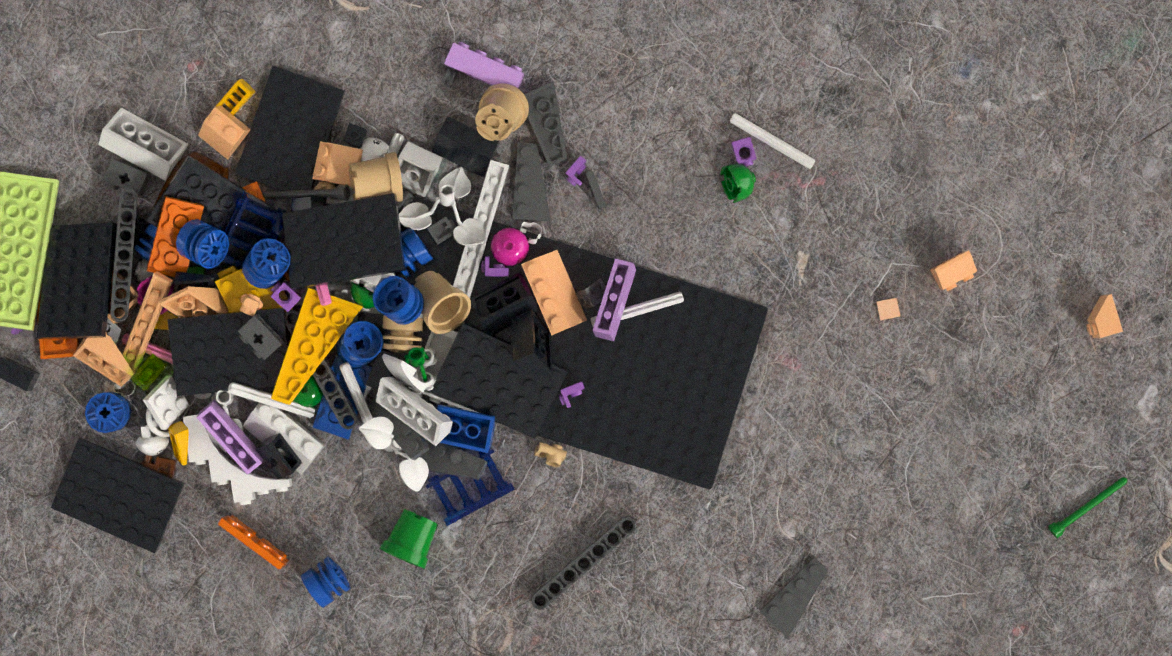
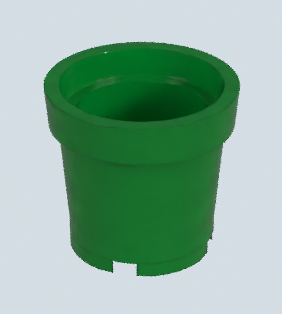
(410, 539)

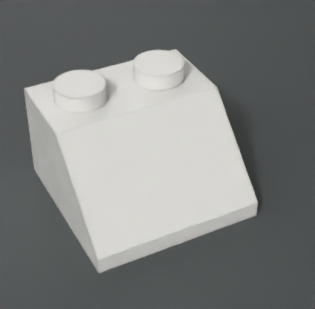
(418, 168)

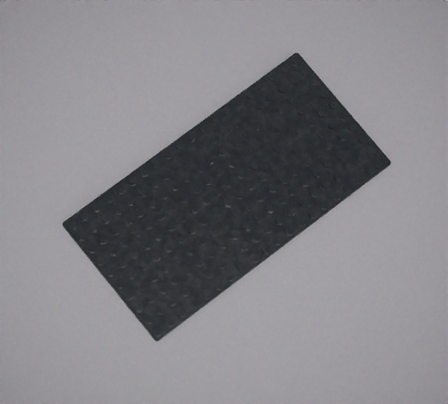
(655, 392)

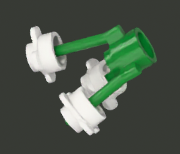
(422, 358)

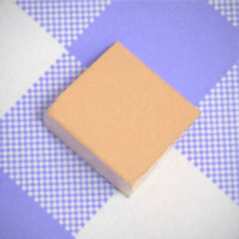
(888, 309)

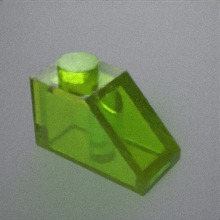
(148, 372)

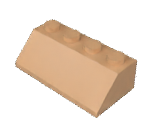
(554, 292)

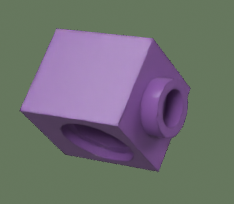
(744, 143)
(289, 303)

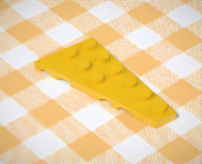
(311, 340)

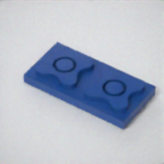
(325, 417)

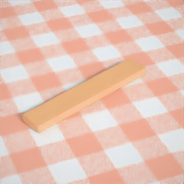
(146, 320)

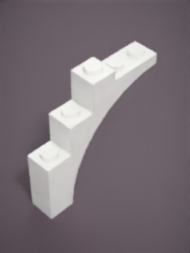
(203, 447)

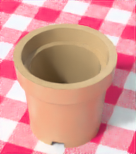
(509, 105)
(376, 177)
(443, 304)

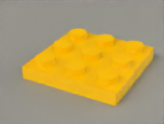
(236, 285)

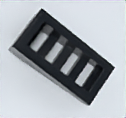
(185, 279)

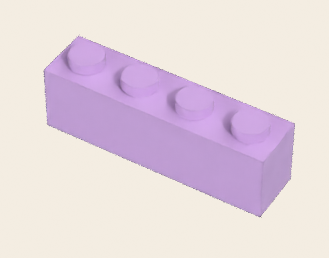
(481, 67)
(614, 300)
(230, 436)

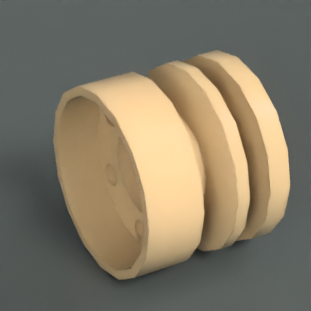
(401, 335)

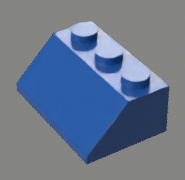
(469, 429)

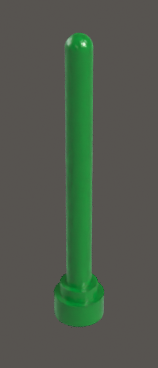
(1059, 527)

